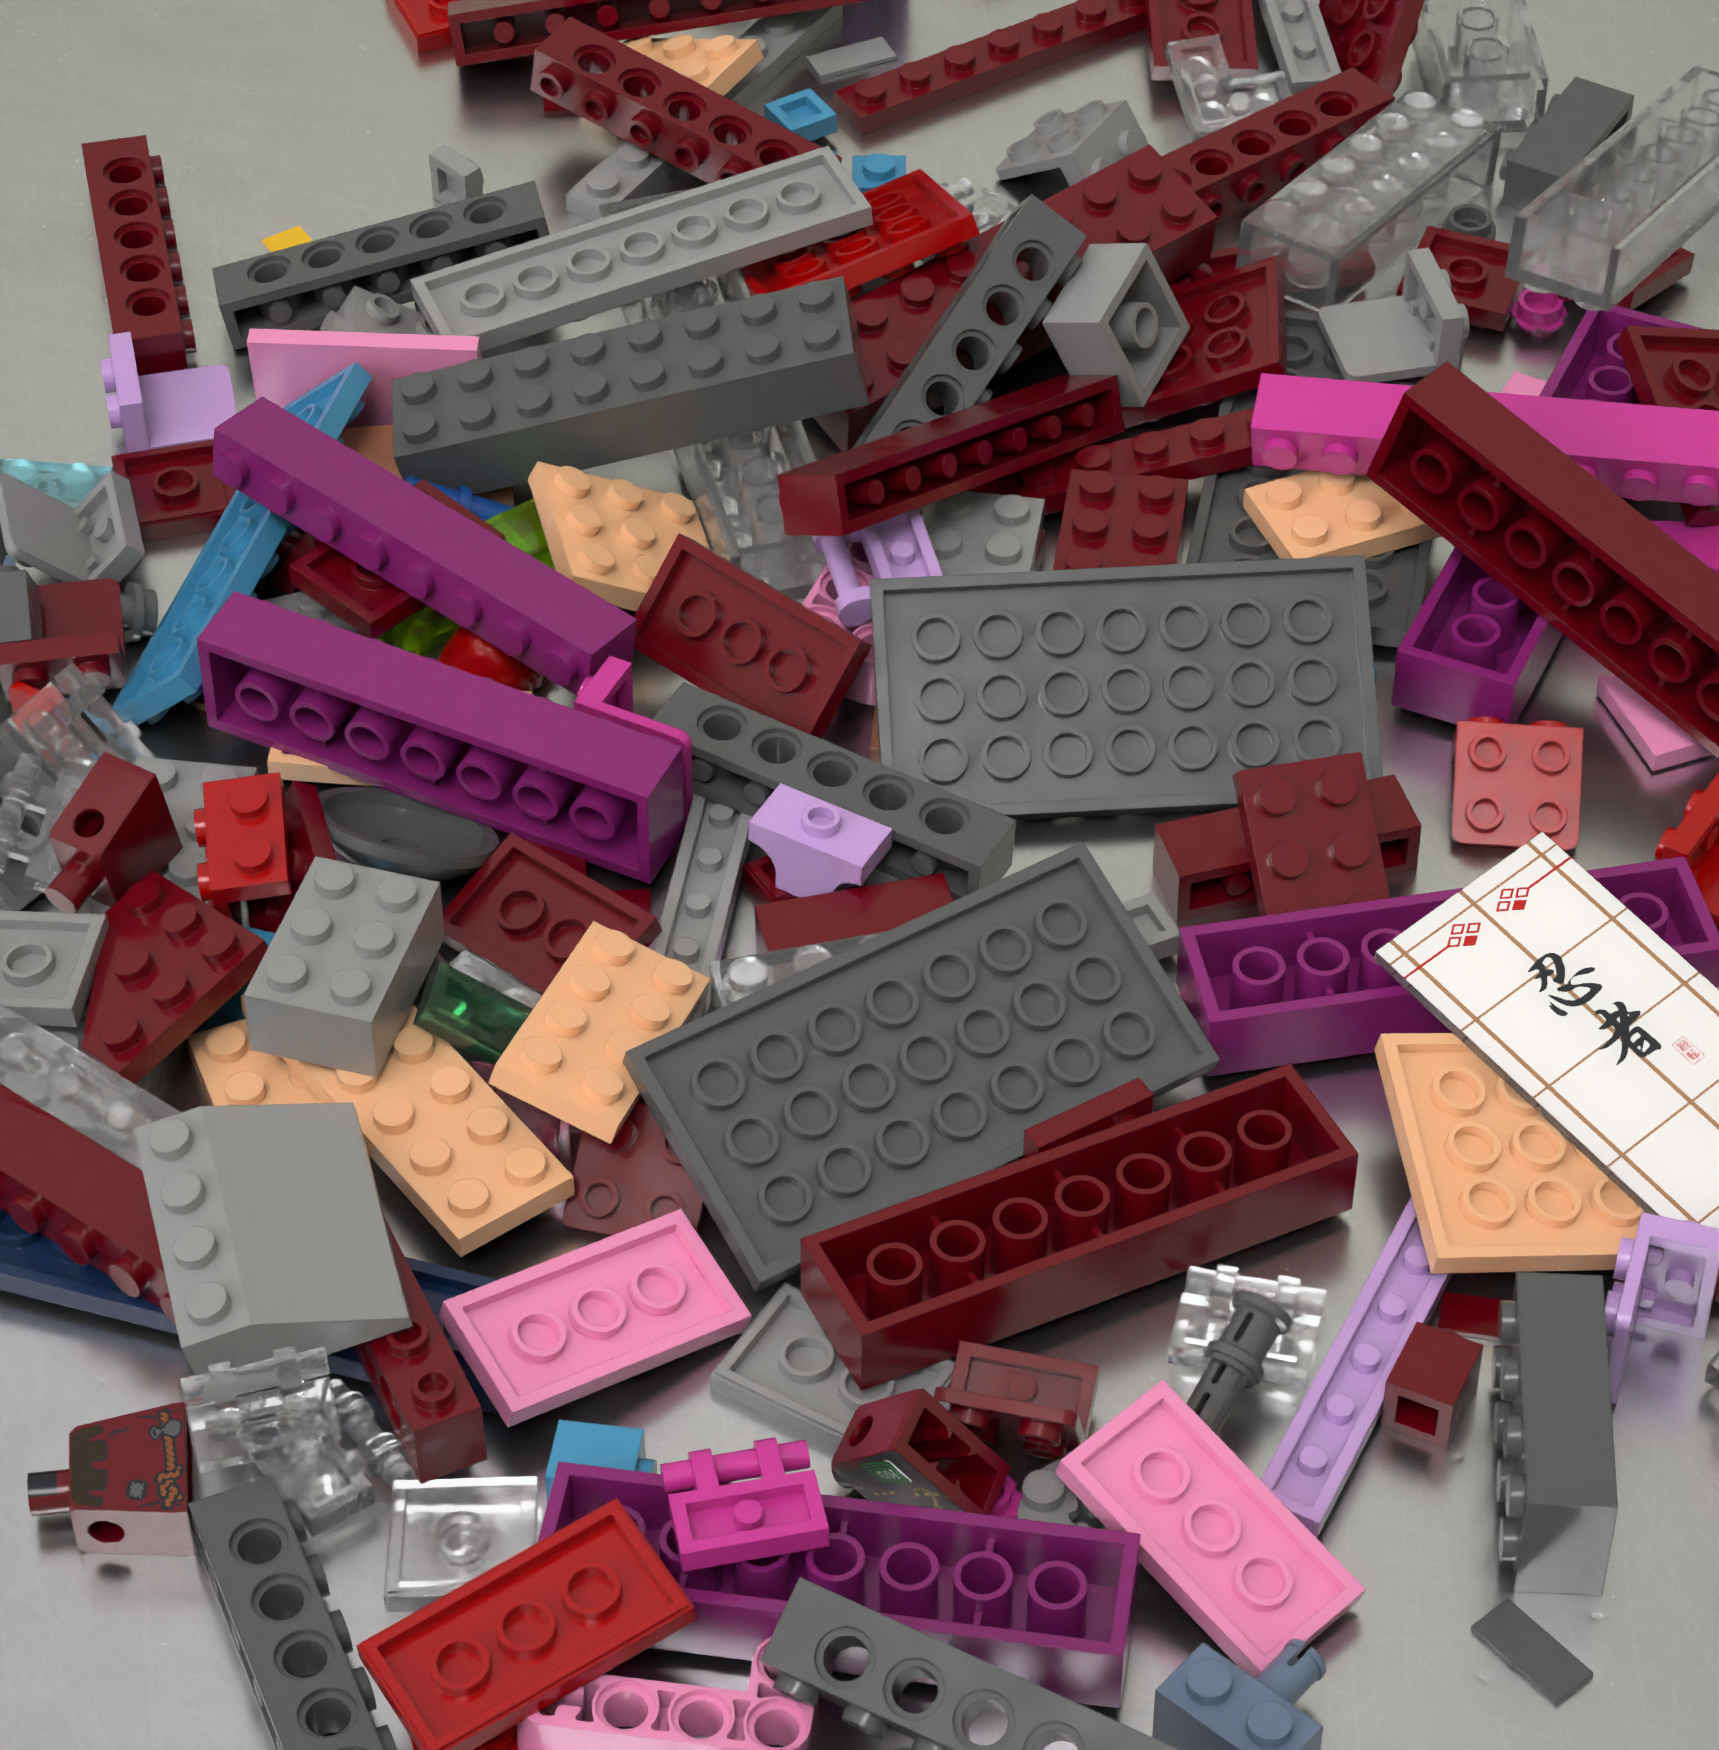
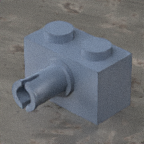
(1221, 1707)

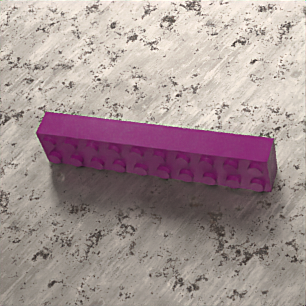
(1473, 639)

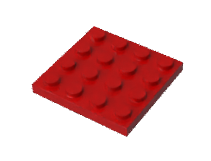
(910, 222)

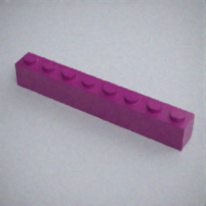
(420, 545)

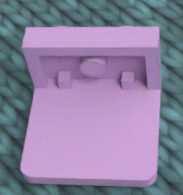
(164, 406)
(1667, 1285)

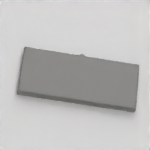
(851, 58)

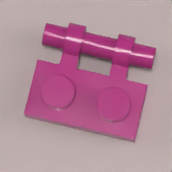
(744, 1518)

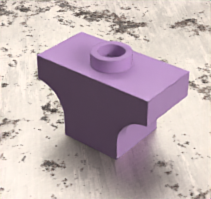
(816, 843)

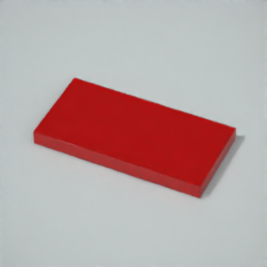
(526, 1632)

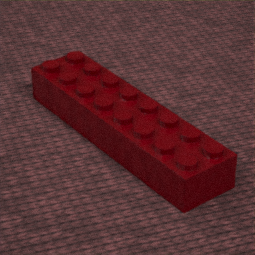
(1123, 203)
(1559, 543)
(1076, 1225)

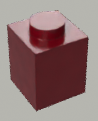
(1431, 1385)

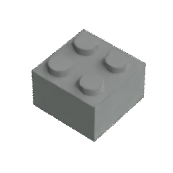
(1118, 319)

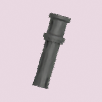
(1237, 1356)

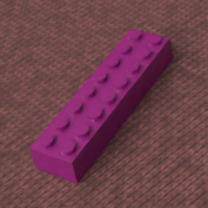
(443, 736)
(1310, 983)
(1003, 1589)

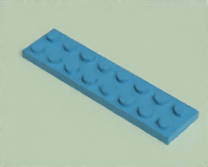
(232, 560)

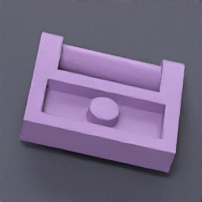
(893, 549)

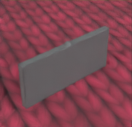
(1532, 1651)

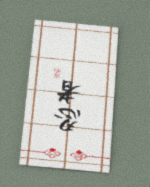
(1580, 1021)

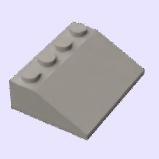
(270, 1230)

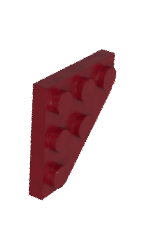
(1372, 36)
(162, 974)

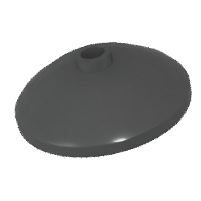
(403, 834)

